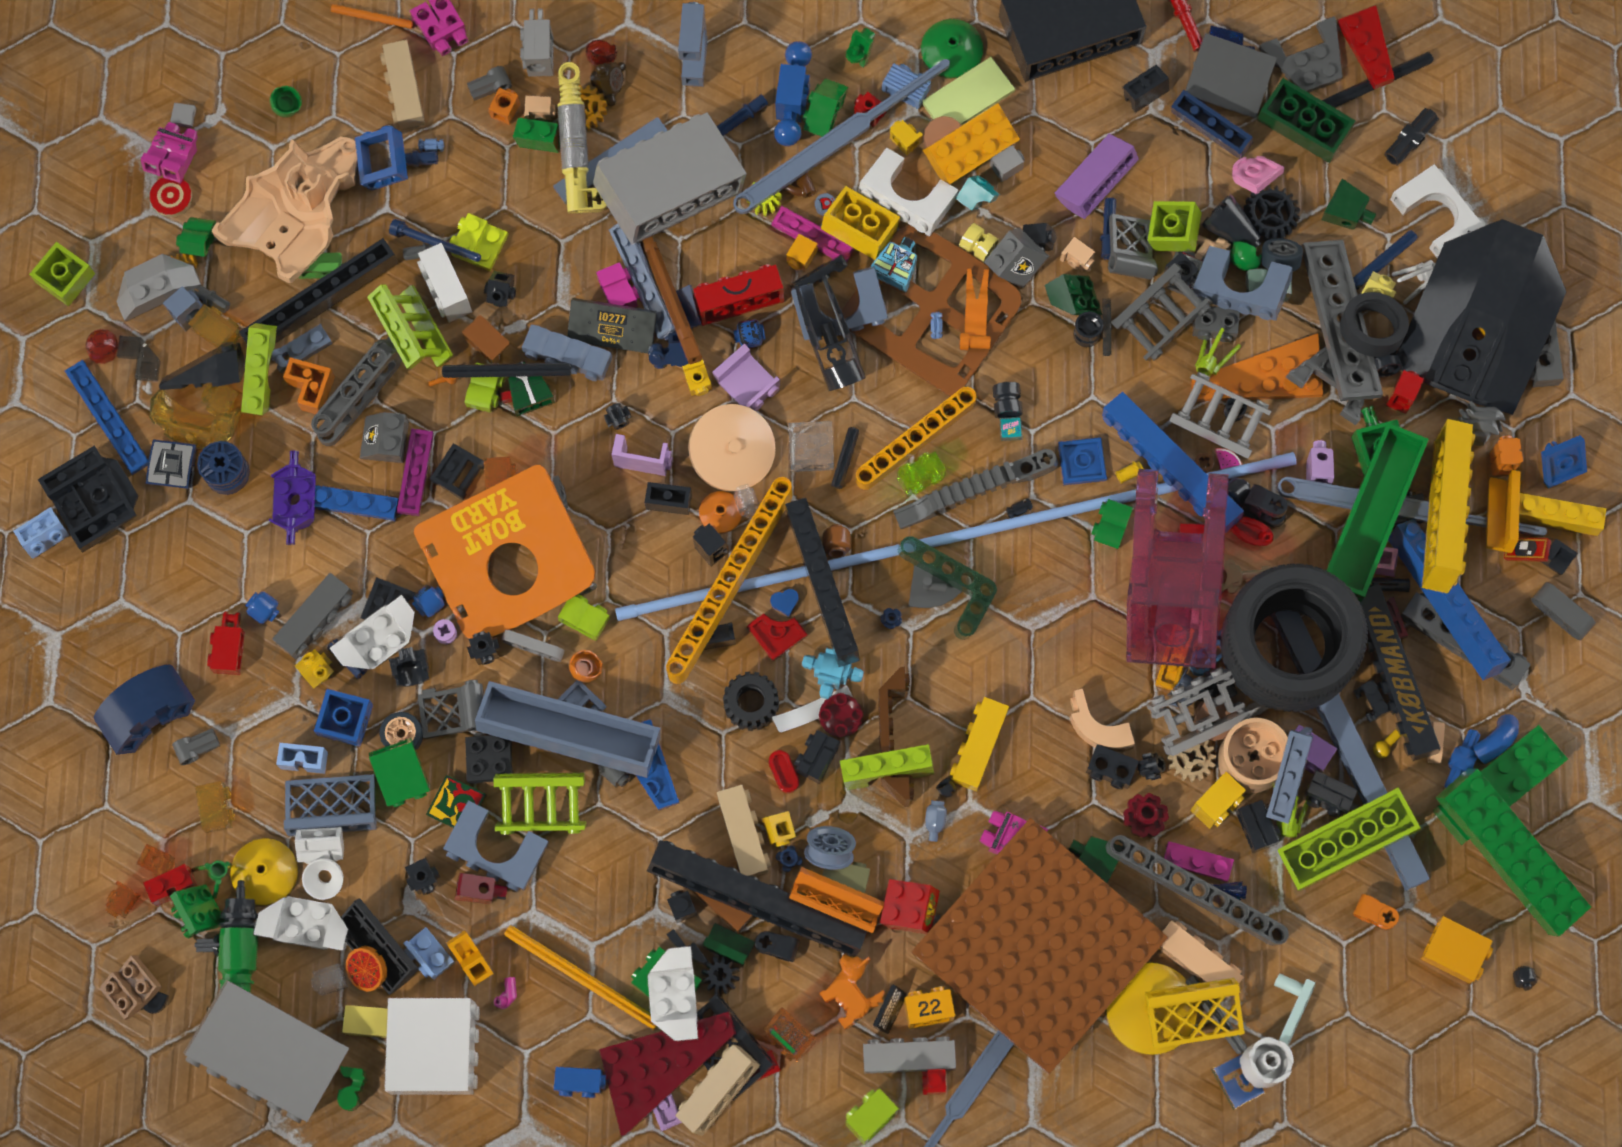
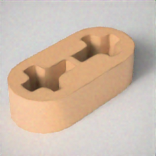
(1439, 729)

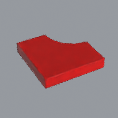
(776, 636)

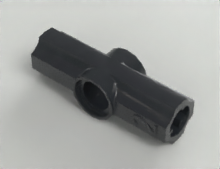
(1411, 136)

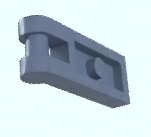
(302, 347)

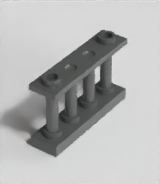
(1142, 306)

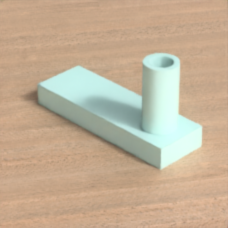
(1304, 993)

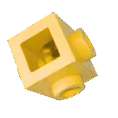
(315, 668)

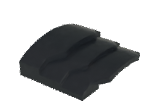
(91, 496)

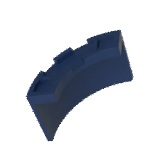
(140, 705)

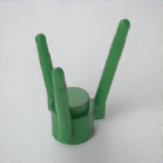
(216, 872)

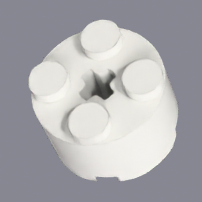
(1255, 1066)

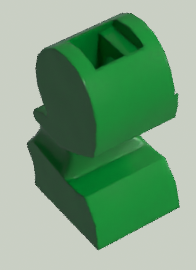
(348, 1097)

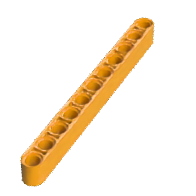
(725, 588)

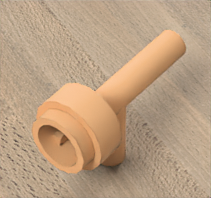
(1205, 243)

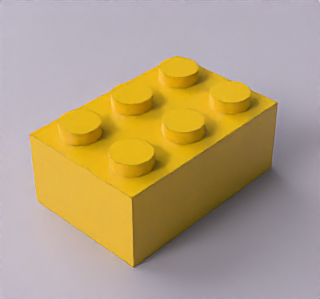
(860, 222)

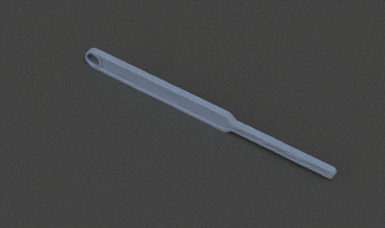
(828, 145)
(1345, 496)
(972, 1083)

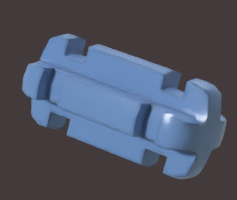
(431, 145)
(936, 325)

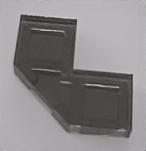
(147, 362)

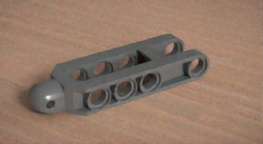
(340, 409)

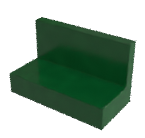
(728, 944)

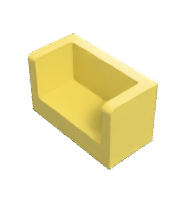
(365, 1021)

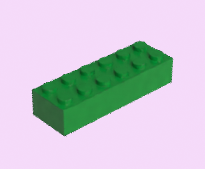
(1515, 772)

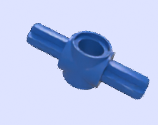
(1463, 756)

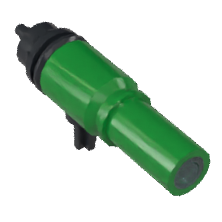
(236, 943)

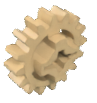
(1199, 761)

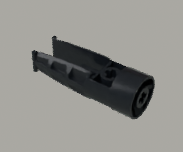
(843, 371)

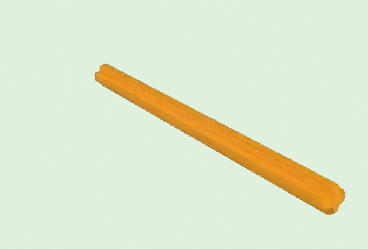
(579, 976)

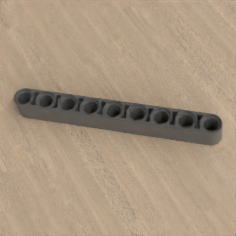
(1207, 890)

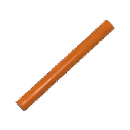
(372, 16)

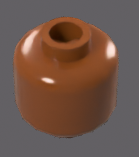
(836, 541)

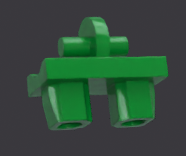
(860, 47)

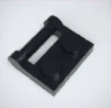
(451, 468)

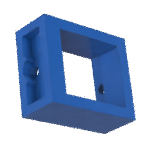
(387, 176)

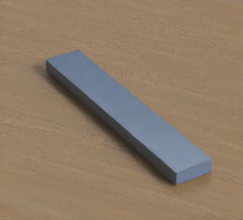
(644, 133)
(643, 280)

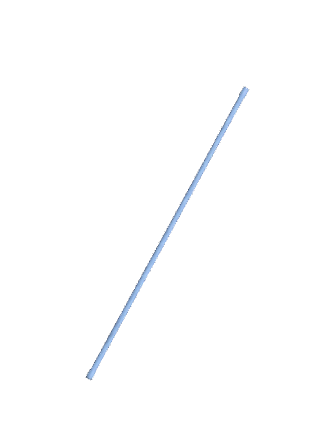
(633, 610)

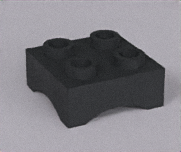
(487, 757)

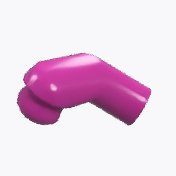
(508, 995)

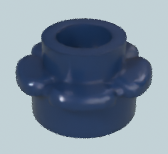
(891, 624)

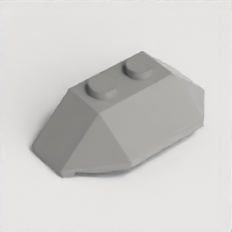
(153, 283)

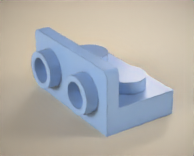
(41, 533)
(429, 954)

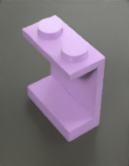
(746, 379)
(640, 463)

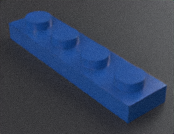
(356, 503)

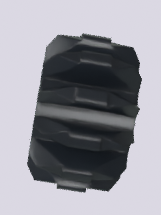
(714, 980)

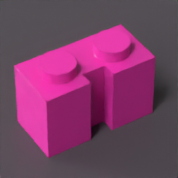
(616, 286)

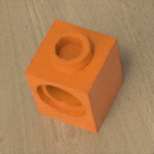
(504, 114)

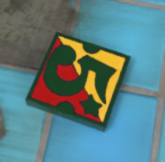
(452, 800)

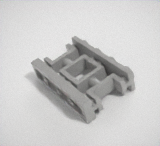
(1205, 727)

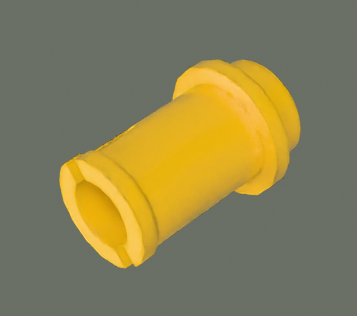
(1128, 472)

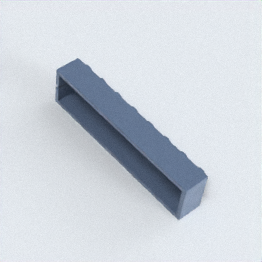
(567, 729)

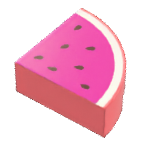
(1226, 458)

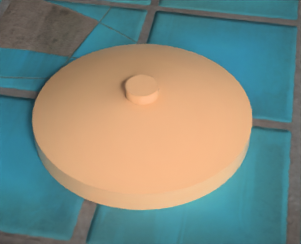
(731, 447)

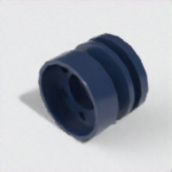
(224, 479)

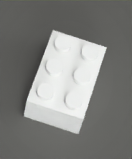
(443, 283)

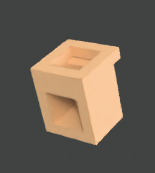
(539, 108)
(1078, 255)

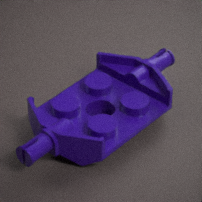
(289, 482)

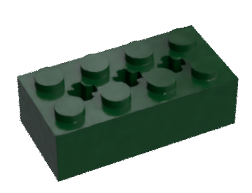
(1304, 107)

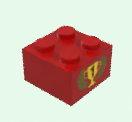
(909, 906)

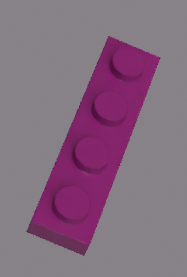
(415, 472)

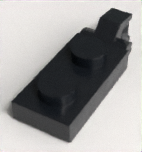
(837, 264)

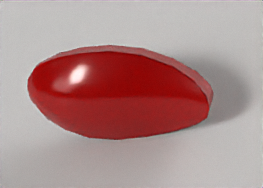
(1253, 532)

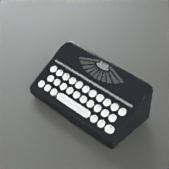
(889, 1009)

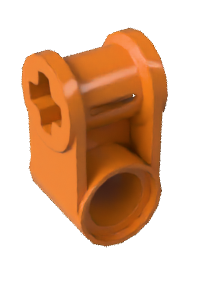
(1372, 911)

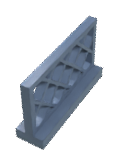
(1290, 775)
(348, 821)

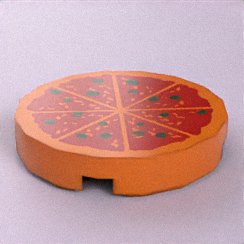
(366, 968)

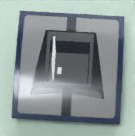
(171, 464)

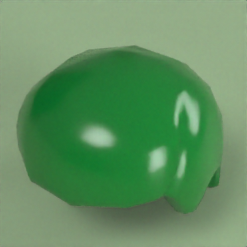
(285, 101)
(1244, 256)

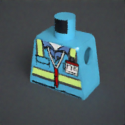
(896, 264)

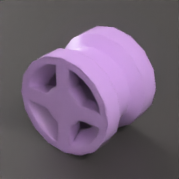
(446, 636)

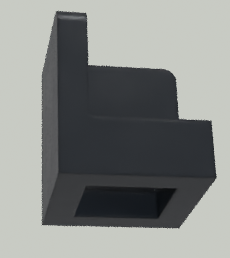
(1559, 557)

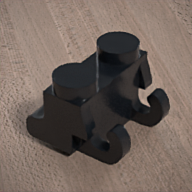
(1375, 699)

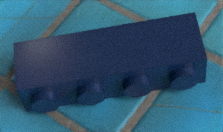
(1212, 124)

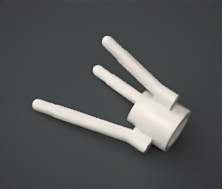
(1422, 271)

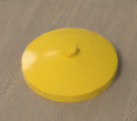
(1130, 1016)

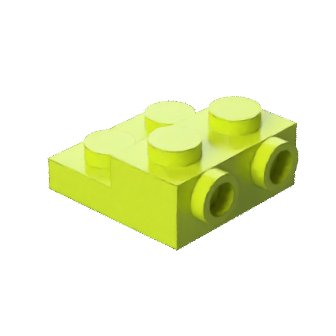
(481, 238)

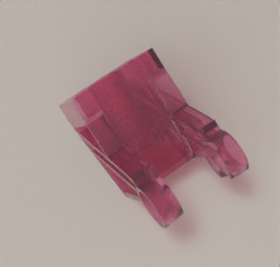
(1176, 581)

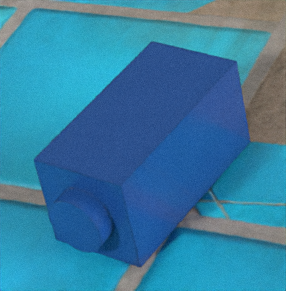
(579, 1080)

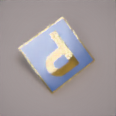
(1234, 1084)

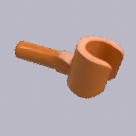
(442, 379)

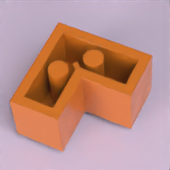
(313, 381)

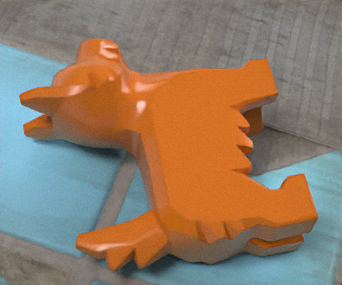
(847, 993)

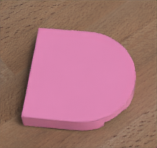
(1255, 173)

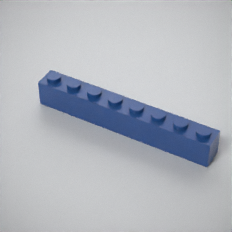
(1163, 455)
(1453, 608)

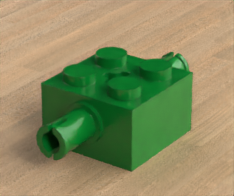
(1367, 438)

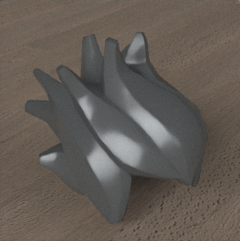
(1484, 420)

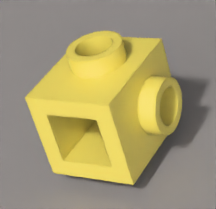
(1380, 284)

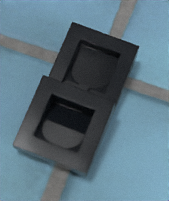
(696, 954)

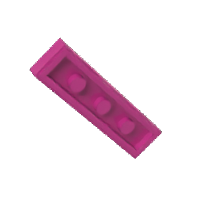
(794, 224)

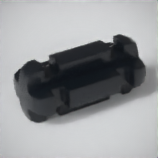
(1019, 508)

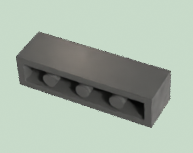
(313, 616)

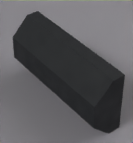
(367, 930)

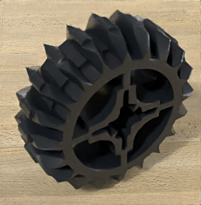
(1281, 200)

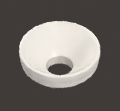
(318, 888)

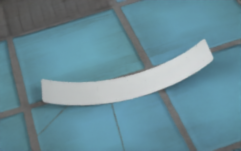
(803, 714)

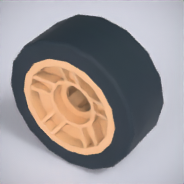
(394, 723)

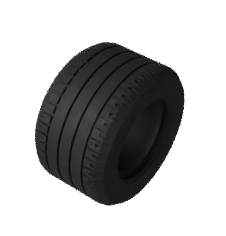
(1327, 604)

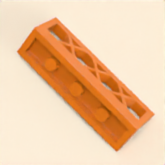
(837, 898)

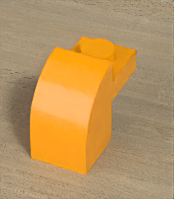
(469, 958)

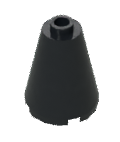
(1232, 223)

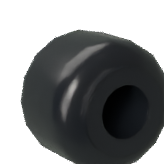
(1525, 977)

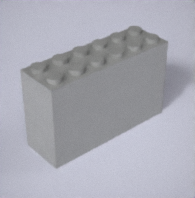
(669, 177)
(265, 1052)

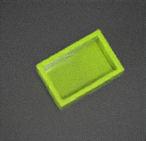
(871, 1116)

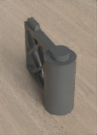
(1131, 262)
(469, 702)

